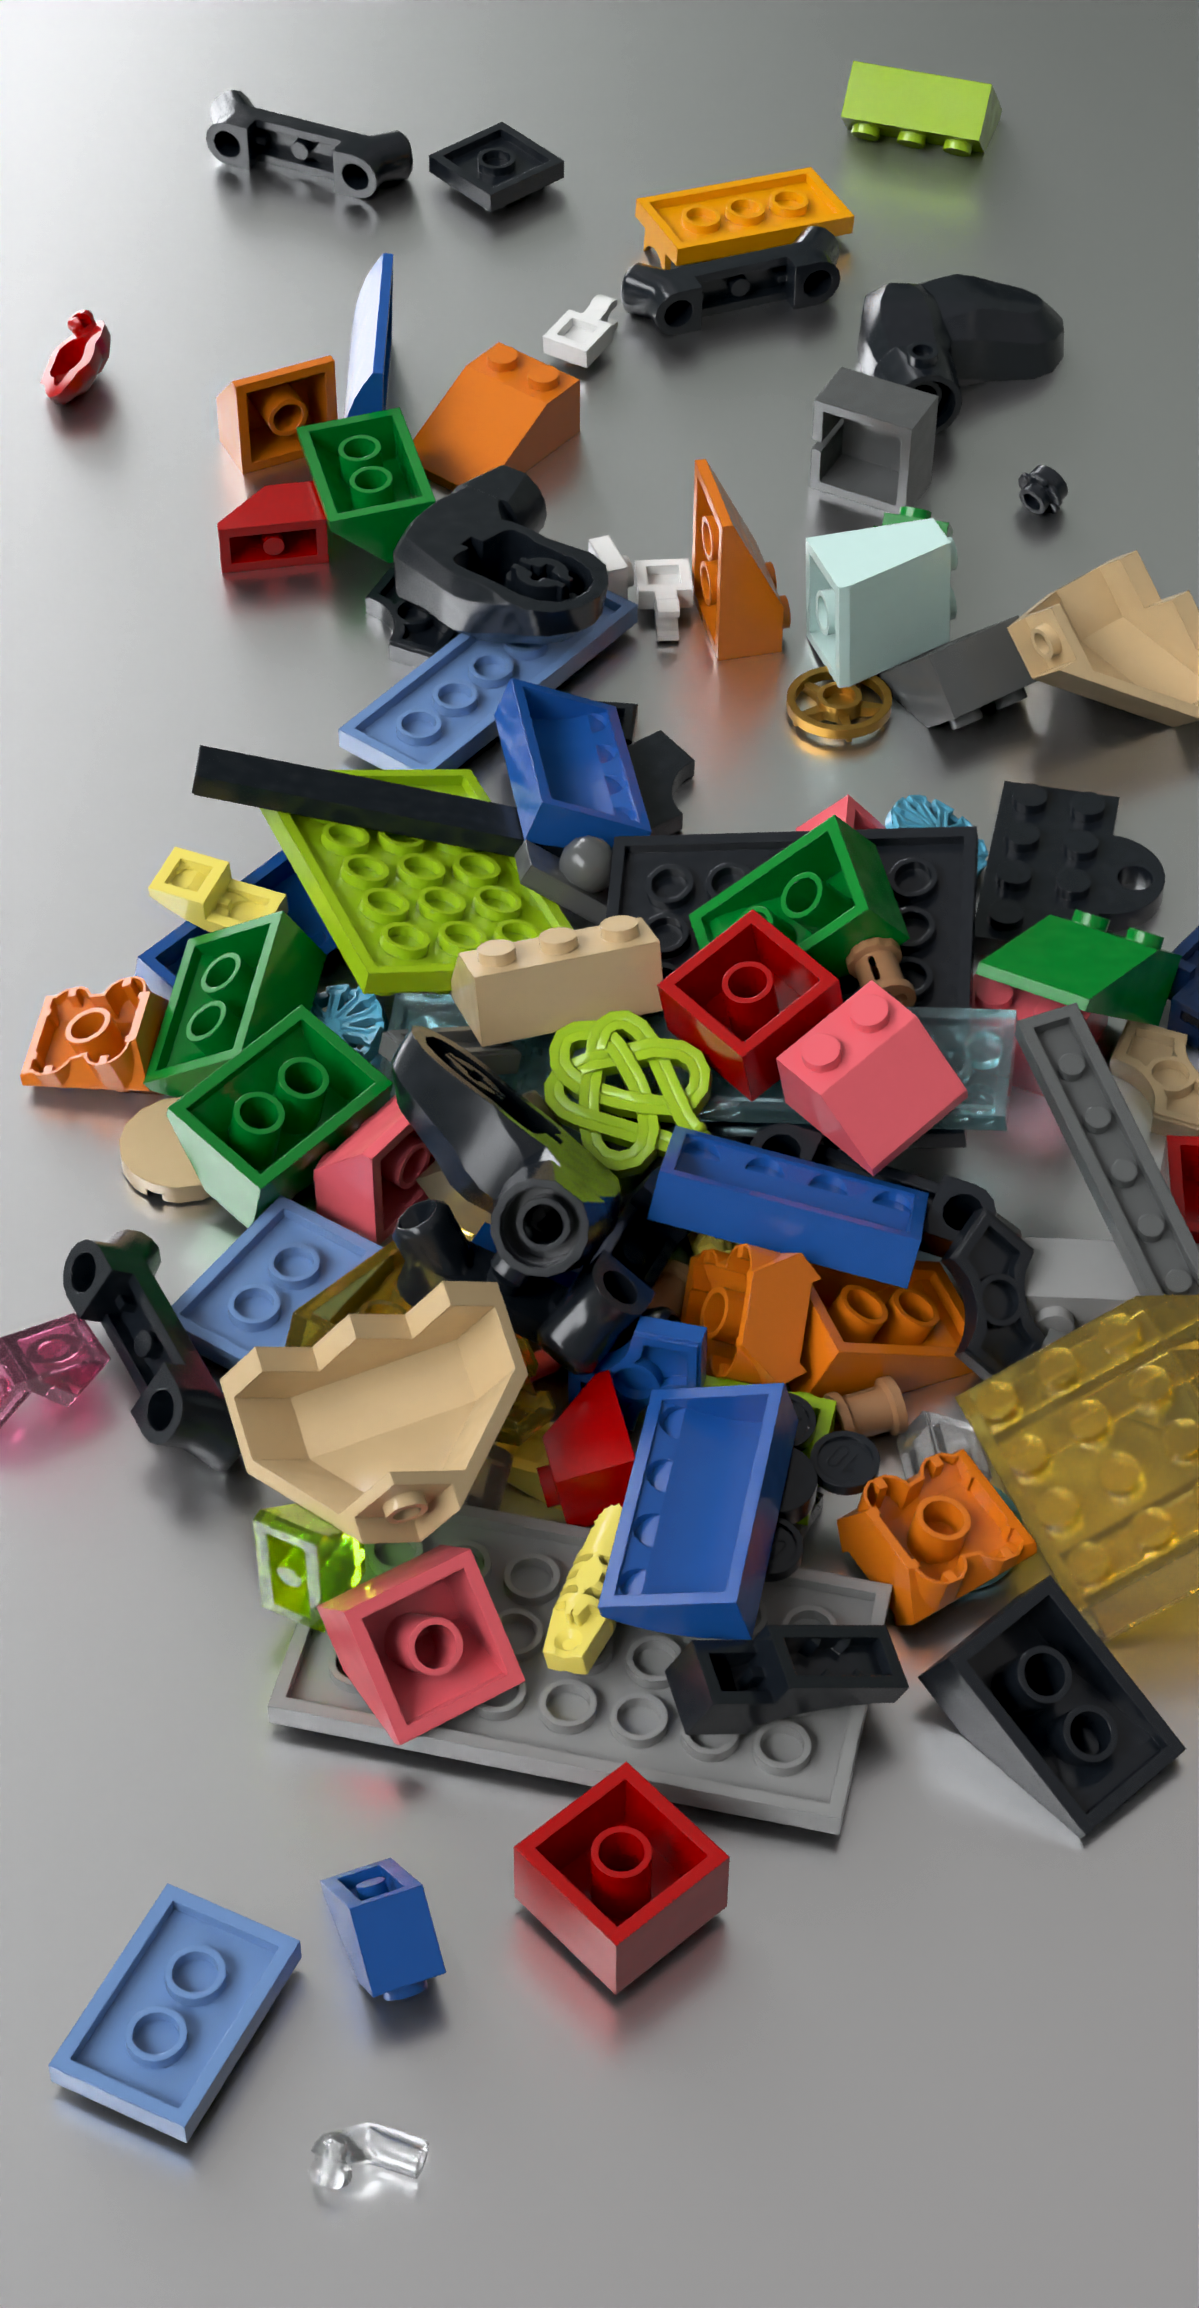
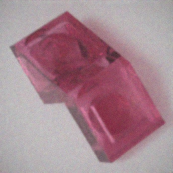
(49, 1360)

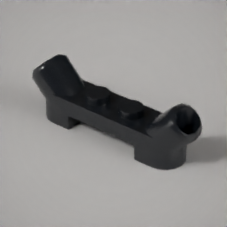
(354, 161)
(681, 296)
(948, 1202)
(440, 1252)
(611, 1285)
(178, 1396)

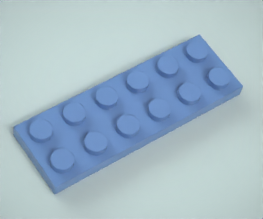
(449, 701)

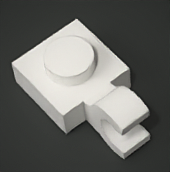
(582, 336)
(665, 588)

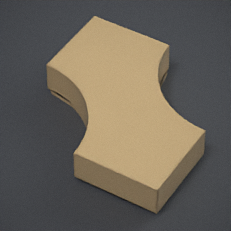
(1160, 1069)

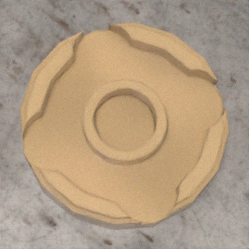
(155, 1157)

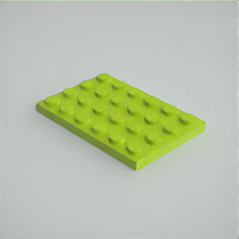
(408, 902)

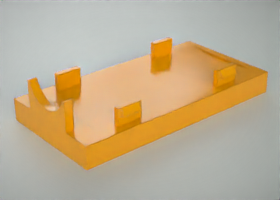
(739, 216)

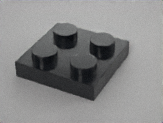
(496, 166)

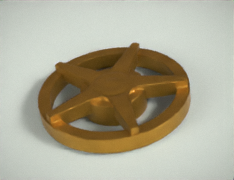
(838, 706)

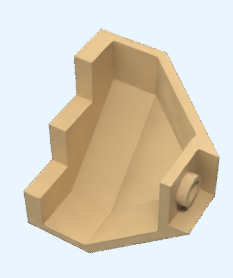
(1117, 642)
(383, 1412)

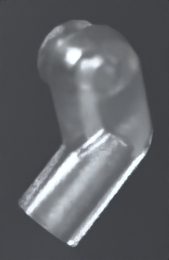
(365, 2144)

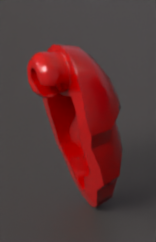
(77, 359)

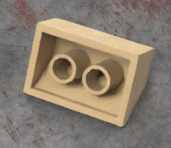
(557, 979)

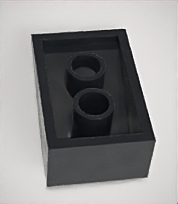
(1053, 1708)

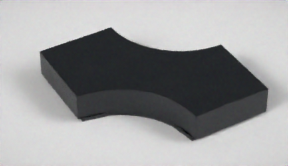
(415, 633)
(660, 772)
(991, 1272)

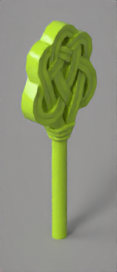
(610, 1055)

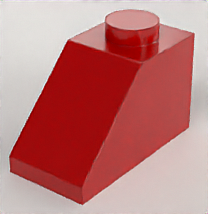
(274, 530)
(588, 1454)

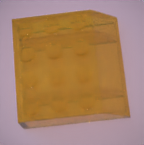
(1106, 1456)

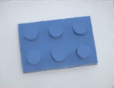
(264, 1278)
(175, 2012)

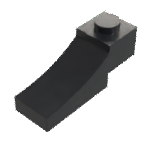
(782, 1674)

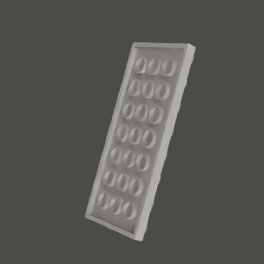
(621, 1710)

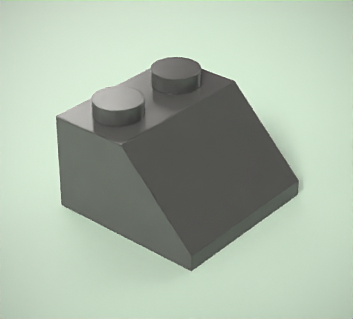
(961, 678)

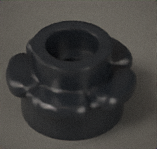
(1042, 490)

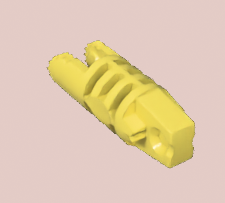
(576, 1626)

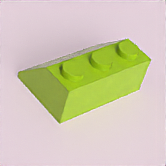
(920, 108)

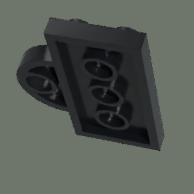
(1061, 855)

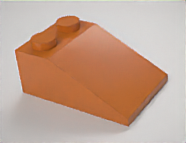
(498, 414)
(729, 577)
(877, 1329)

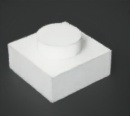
(618, 566)

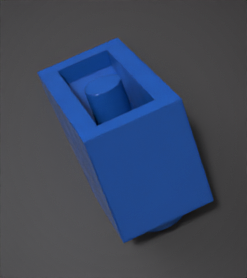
(385, 1928)

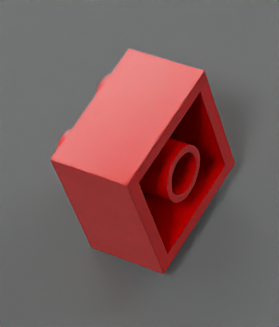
(748, 1001)
(621, 1877)

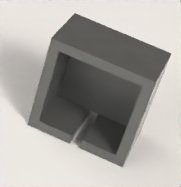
(873, 441)

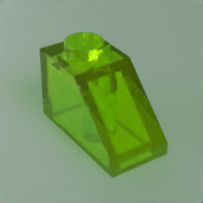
(303, 1562)

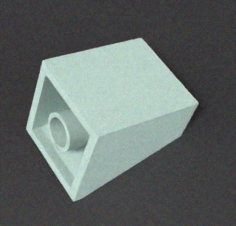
(878, 596)

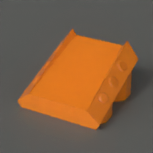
(96, 1038)
(752, 1311)
(933, 1535)

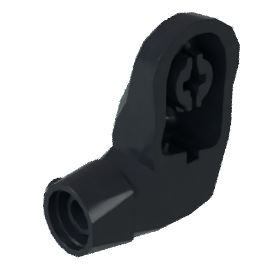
(956, 336)
(490, 572)
(506, 1156)

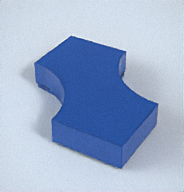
(656, 1358)

